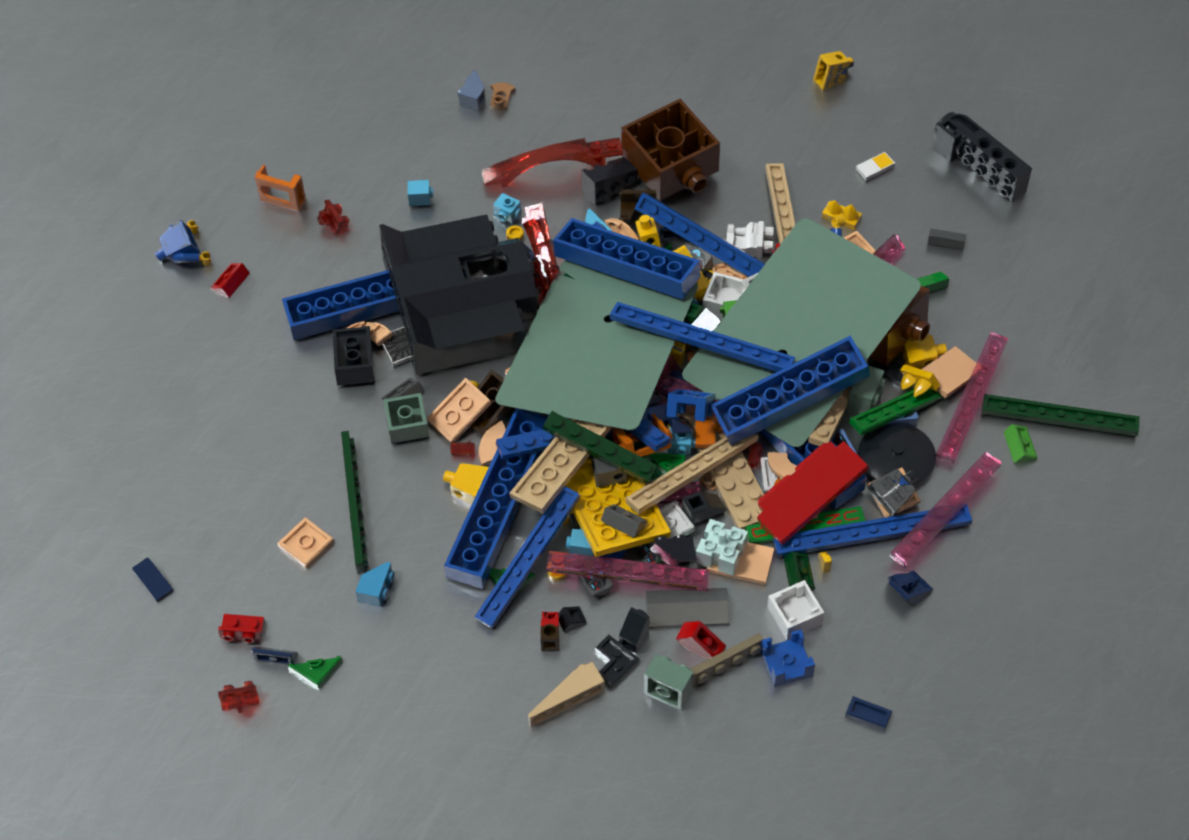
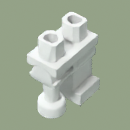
(751, 238)

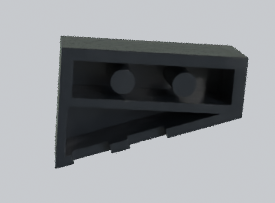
(607, 180)

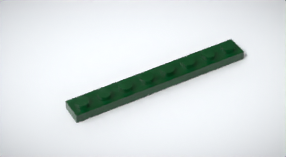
(1061, 415)
(355, 508)

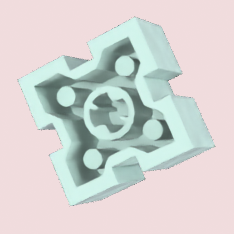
(721, 547)

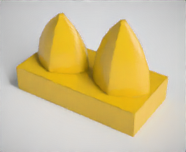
(833, 210)
(922, 379)

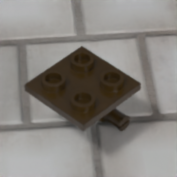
(628, 201)

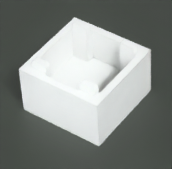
(721, 289)
(795, 609)

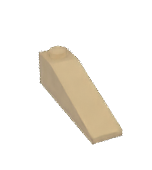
(576, 688)

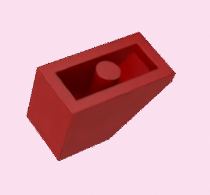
(700, 640)

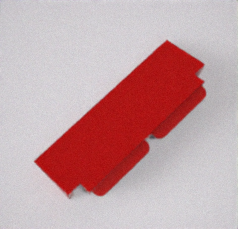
(809, 489)

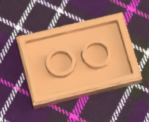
(951, 371)
(459, 410)
(752, 565)

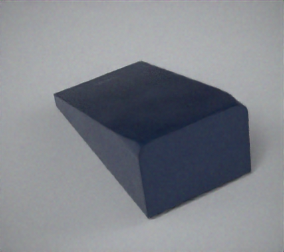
(152, 579)

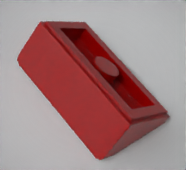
(230, 279)

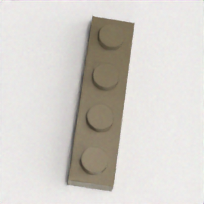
(731, 656)

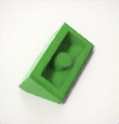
(1020, 444)

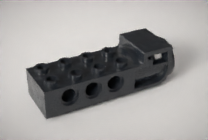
(982, 154)

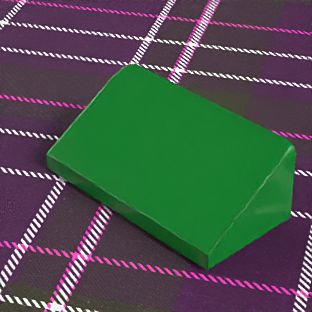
(934, 281)

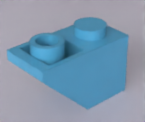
(374, 585)

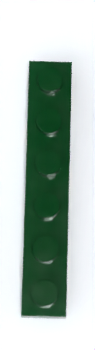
(599, 447)

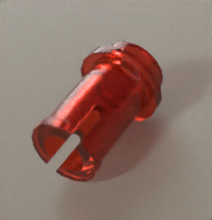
(462, 448)
(754, 455)

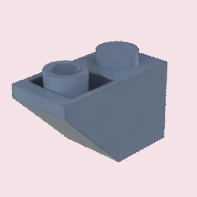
(472, 93)

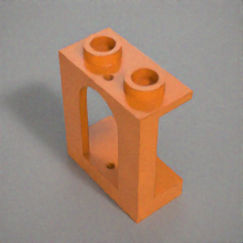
(294, 188)
(626, 439)

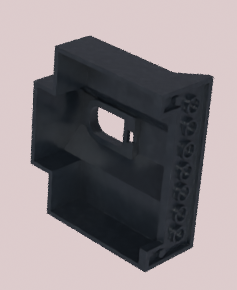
(452, 316)

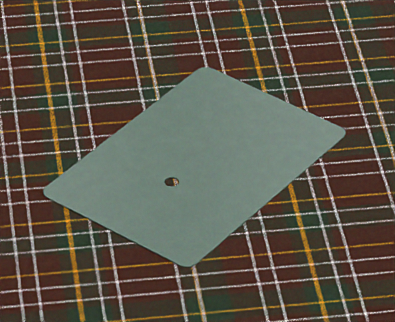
(802, 302)
(582, 363)

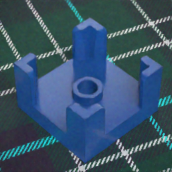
(680, 398)
(787, 659)

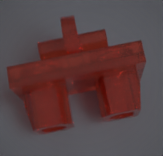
(331, 217)
(541, 267)
(238, 697)

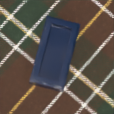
(868, 713)

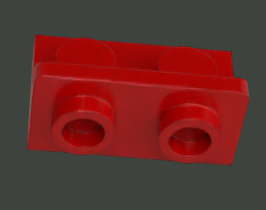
(241, 628)

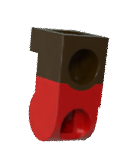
(550, 631)

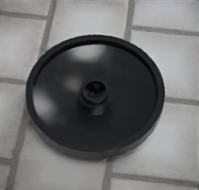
(897, 447)

